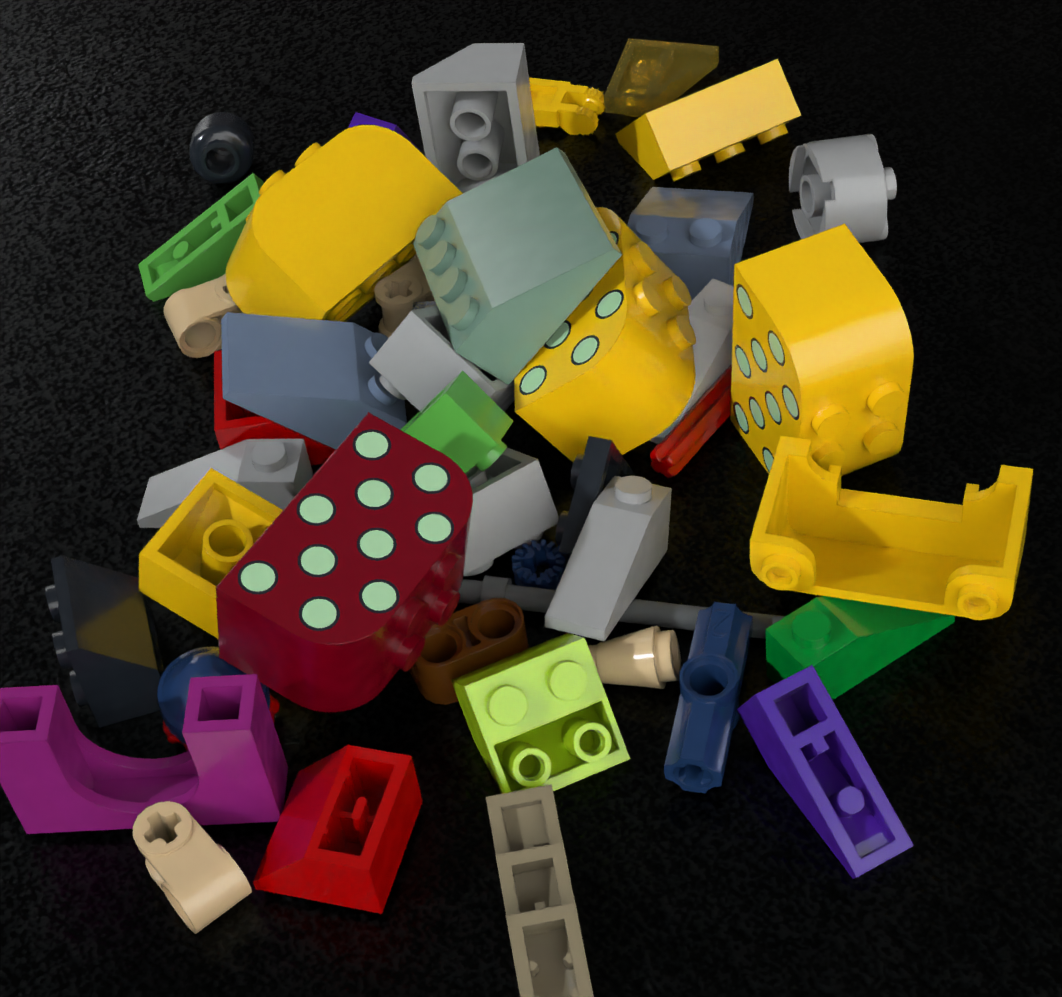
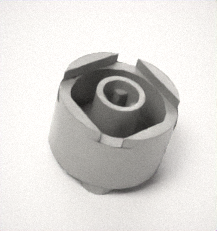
(841, 185)

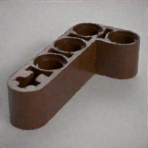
(467, 643)

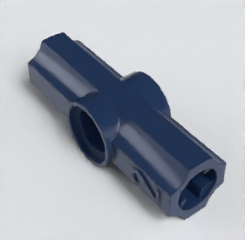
(704, 721)

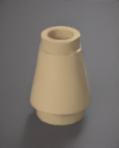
(639, 658)

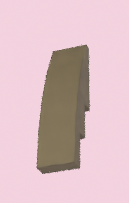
(538, 895)

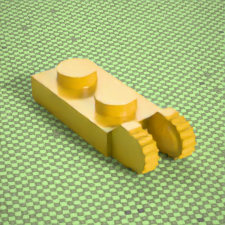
(566, 105)

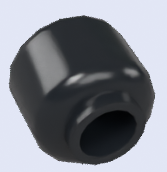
(222, 148)

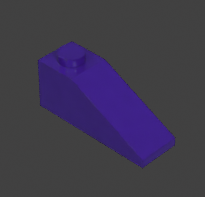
(824, 771)

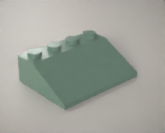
(514, 261)

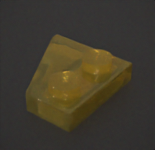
(656, 74)

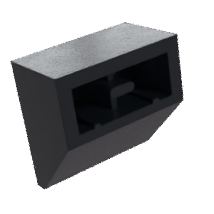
(106, 640)

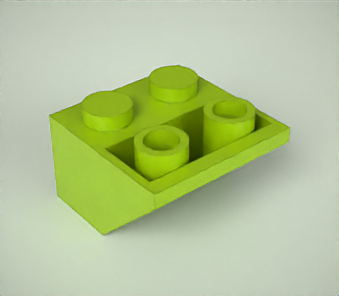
(541, 716)

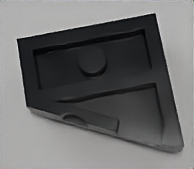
(589, 478)

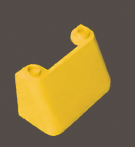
(889, 546)

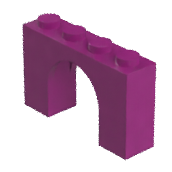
(72, 785)

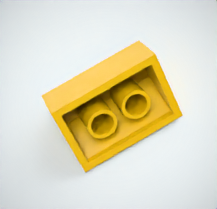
(711, 123)
(202, 546)

